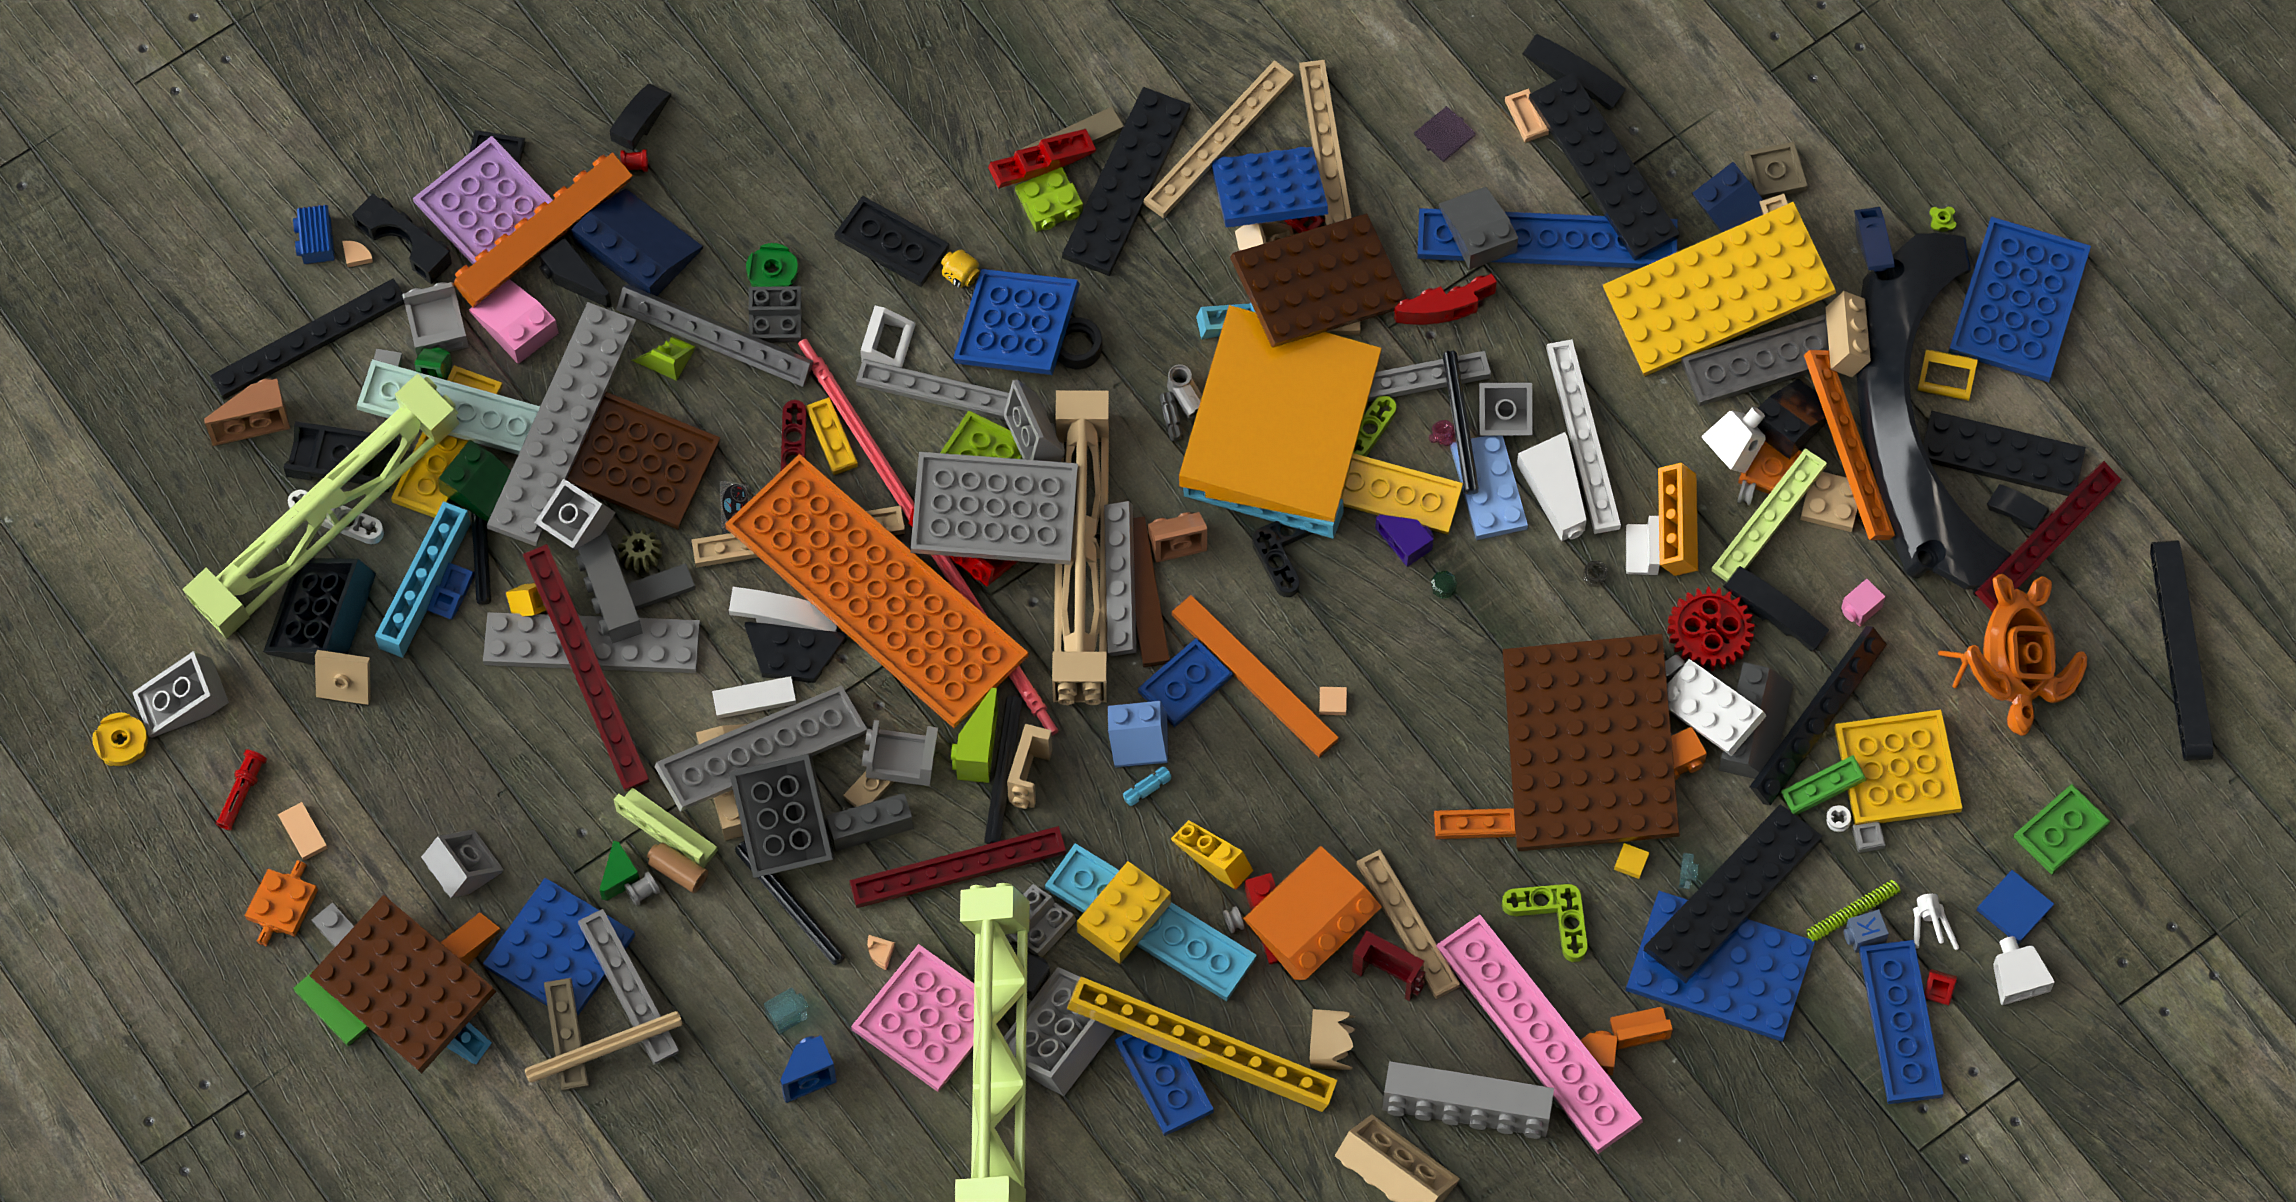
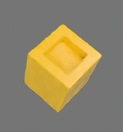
(525, 600)

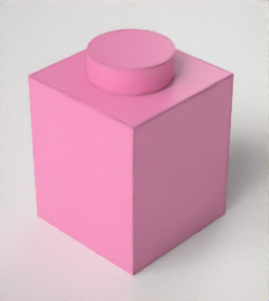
(1862, 603)

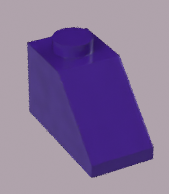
(1405, 537)

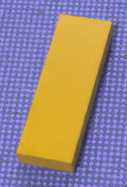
(831, 436)

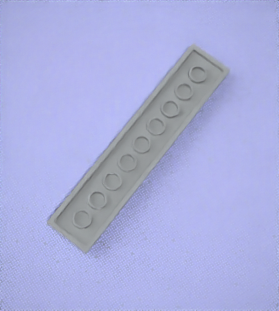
(562, 421)

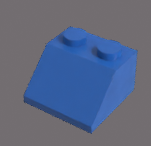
(807, 1069)

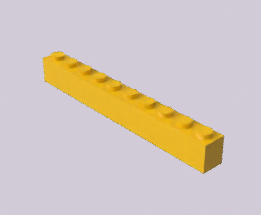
(1202, 1044)

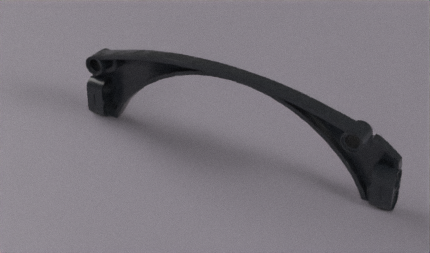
(1923, 515)

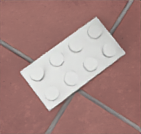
(1712, 707)

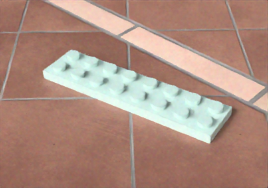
(481, 414)

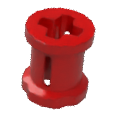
(635, 160)

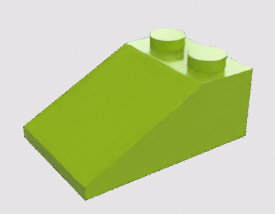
(975, 742)

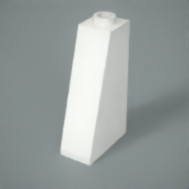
(1555, 484)

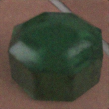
(1443, 584)

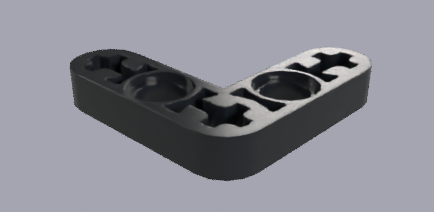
(1278, 541)

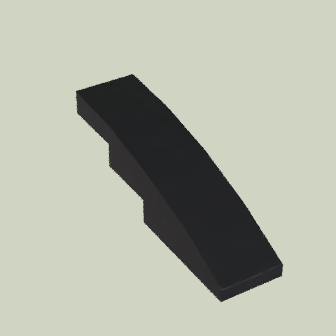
(1560, 62)
(1776, 607)

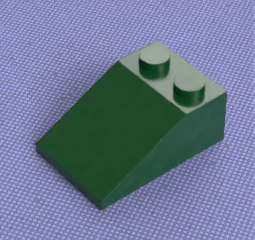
(474, 480)

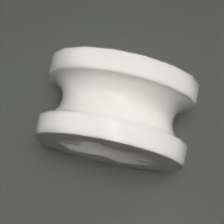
(1838, 826)

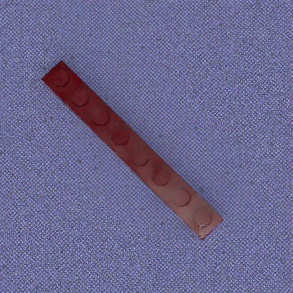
(2052, 531)
(957, 867)

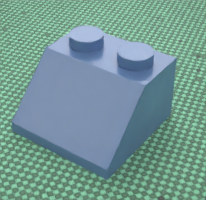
(1138, 733)

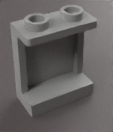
(435, 318)
(900, 755)

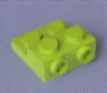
(1049, 199)

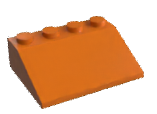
(1312, 913)

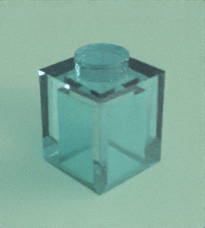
(786, 1010)

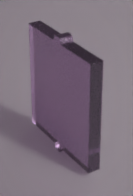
(1444, 134)

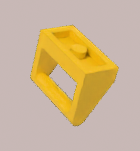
(1948, 359)

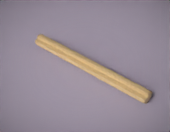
(603, 1046)

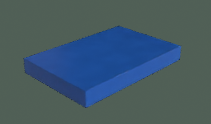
(1186, 681)

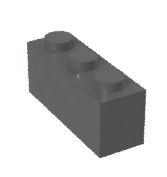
(869, 822)

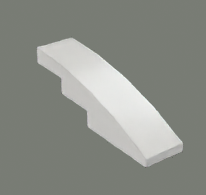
(778, 610)

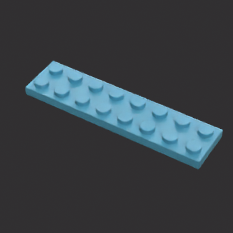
(1174, 938)

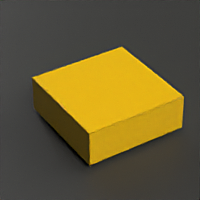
(1631, 861)

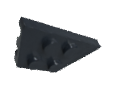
(792, 650)

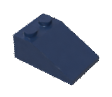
(1729, 198)

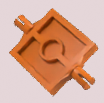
(281, 903)

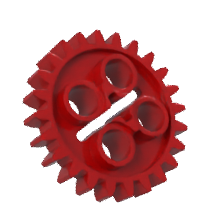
(1694, 643)

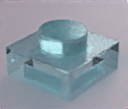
(1687, 871)

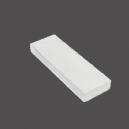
(754, 697)

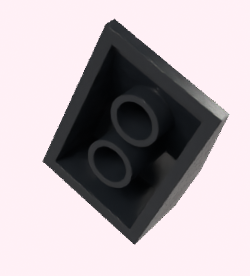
(1791, 417)

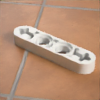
(367, 521)

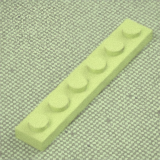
(1770, 514)

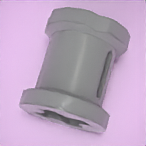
(642, 888)

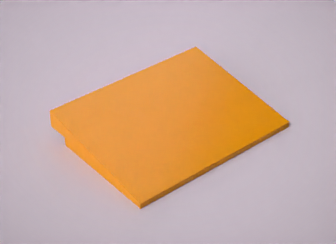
(1279, 419)

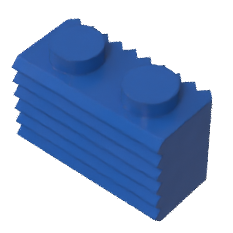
(314, 234)

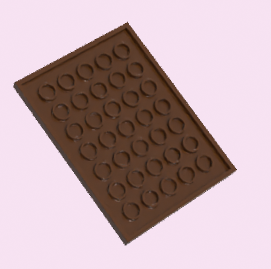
(1590, 742)

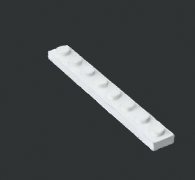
(1583, 436)

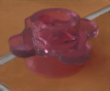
(1443, 433)

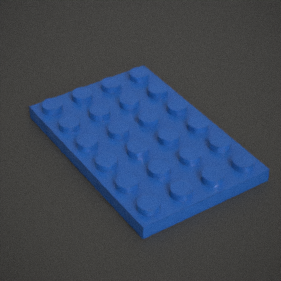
(2019, 299)
(1744, 984)

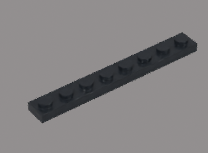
(307, 339)
(1818, 715)

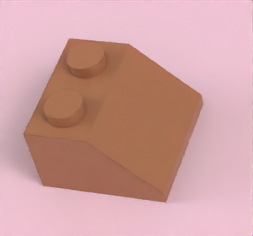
(1177, 536)

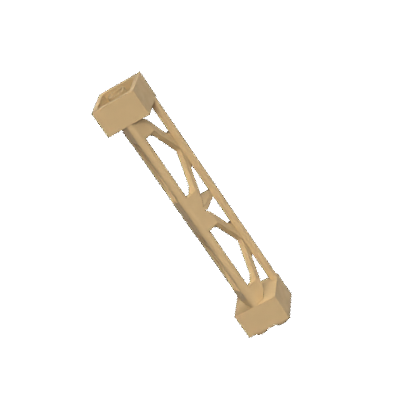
(1079, 671)

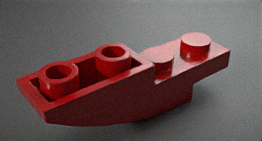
(1437, 307)

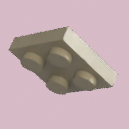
(1775, 170)

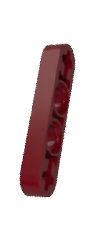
(793, 448)

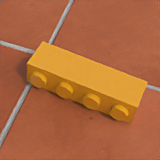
(1678, 519)

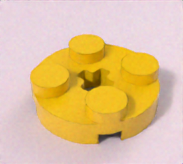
(125, 753)

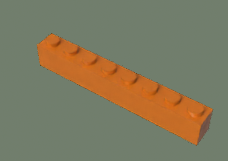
(541, 230)

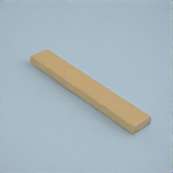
(1407, 922)

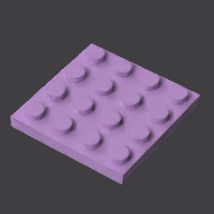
(481, 199)

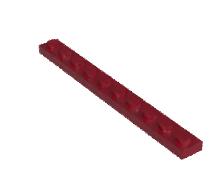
(586, 668)

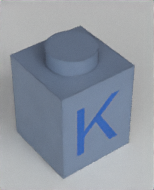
(1866, 930)

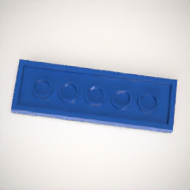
(1901, 1022)

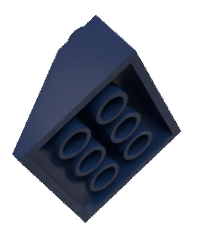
(635, 242)

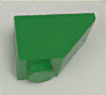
(434, 362)

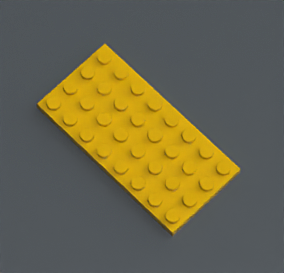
(1719, 289)

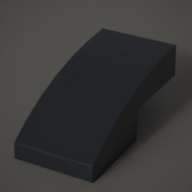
(2018, 506)

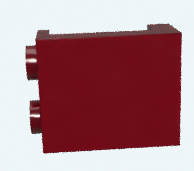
(1390, 959)

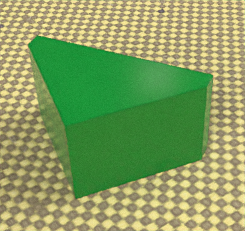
(617, 873)

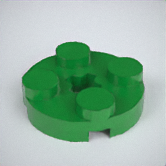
(763, 258)

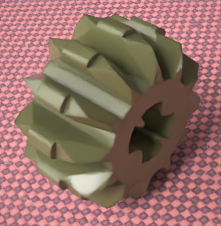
(638, 542)

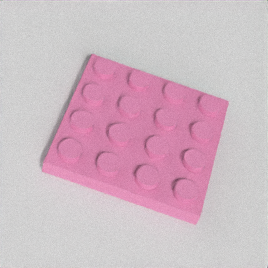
(922, 1018)

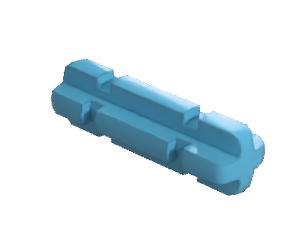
(1147, 786)

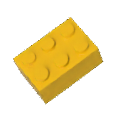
(1123, 912)

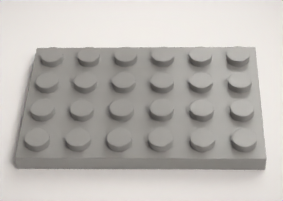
(994, 508)

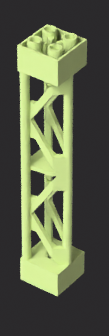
(419, 409)

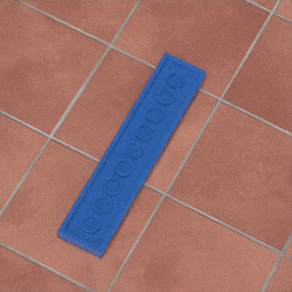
(1544, 240)

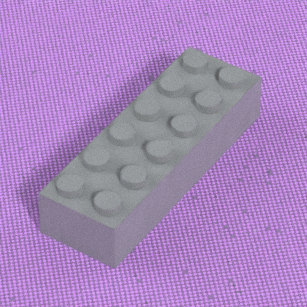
(1467, 1100)

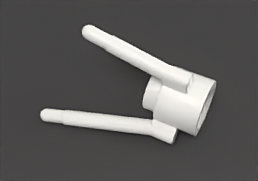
(1931, 910)

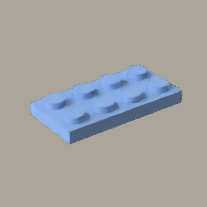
(1497, 504)

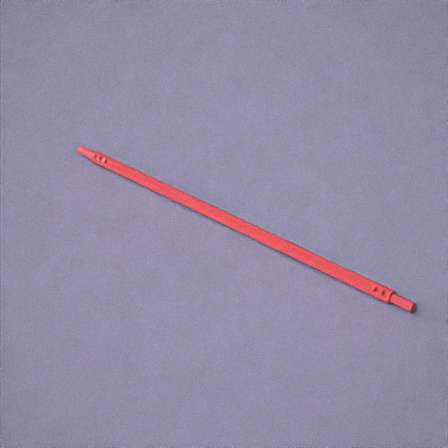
(904, 500)

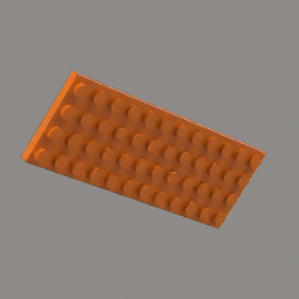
(876, 590)

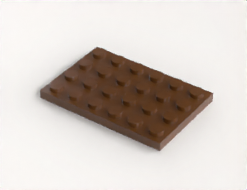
(1318, 280)
(643, 460)
(402, 983)

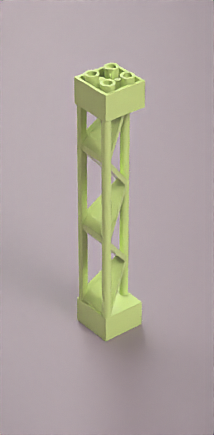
(997, 1074)

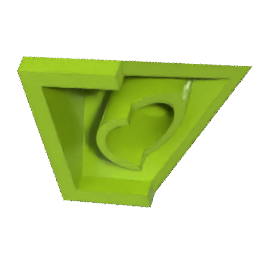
(668, 358)

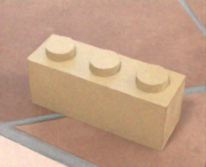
(1847, 334)

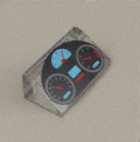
(732, 498)

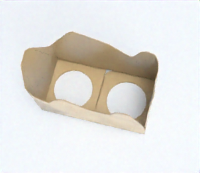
(1329, 1039)

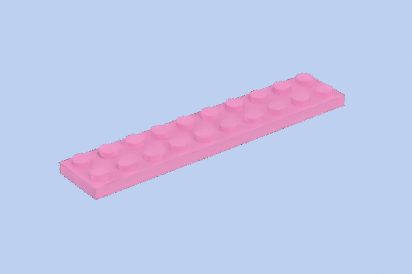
(1539, 1034)

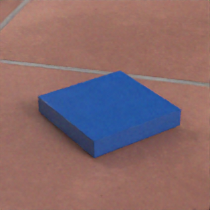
(2015, 906)

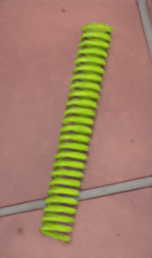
(1880, 897)

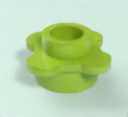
(1942, 225)

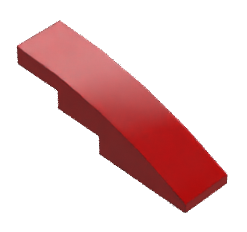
(1043, 158)

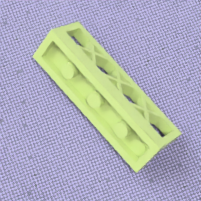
(664, 827)

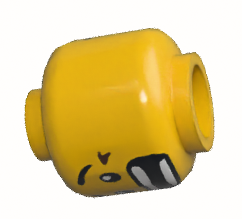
(960, 268)

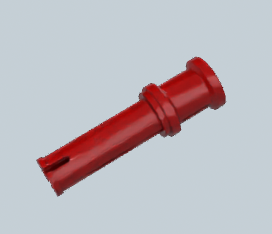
(248, 779)

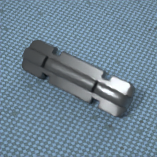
(1171, 416)

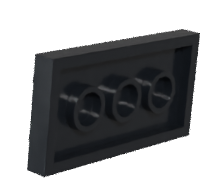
(891, 241)

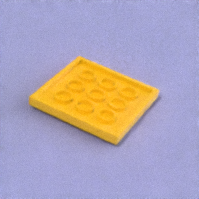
(1903, 765)

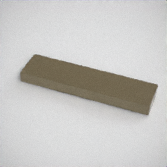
(1099, 127)
(565, 1030)

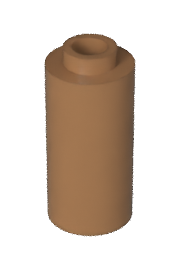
(677, 867)

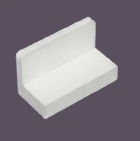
(1643, 547)

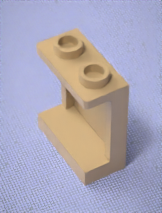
(1033, 743)

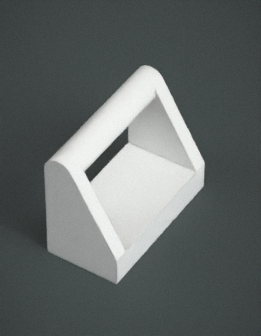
(880, 317)

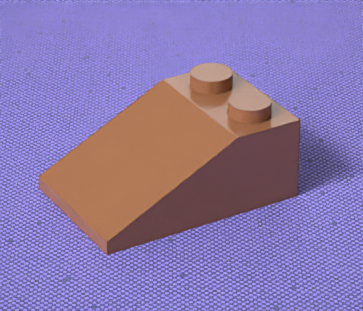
(249, 414)

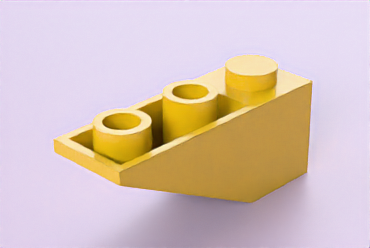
(1214, 854)

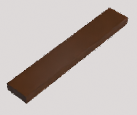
(1147, 604)

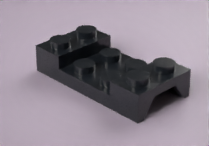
(321, 448)

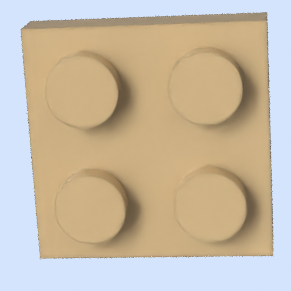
(1830, 503)

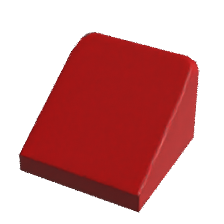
(1940, 987)

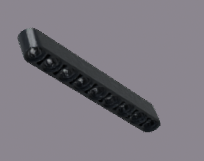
(2181, 650)

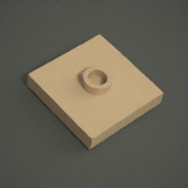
(342, 677)

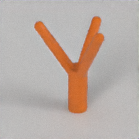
(1963, 656)

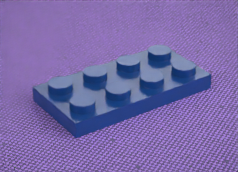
(1165, 1083)

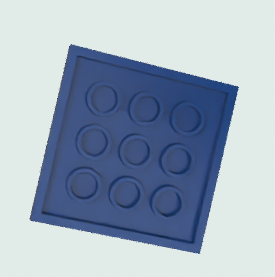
(1269, 187)
(1016, 321)
(550, 946)

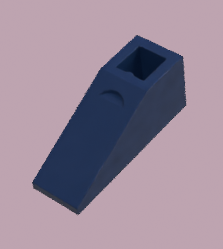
(1873, 238)

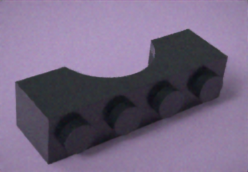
(379, 220)

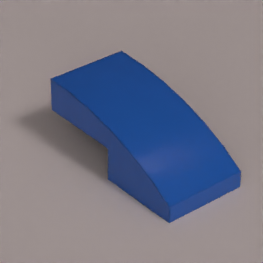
(451, 591)

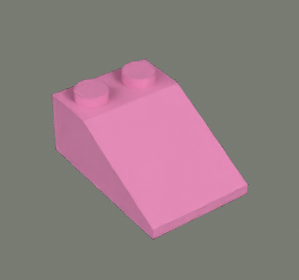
(515, 320)

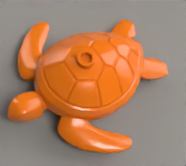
(2022, 653)

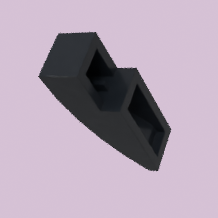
(639, 116)

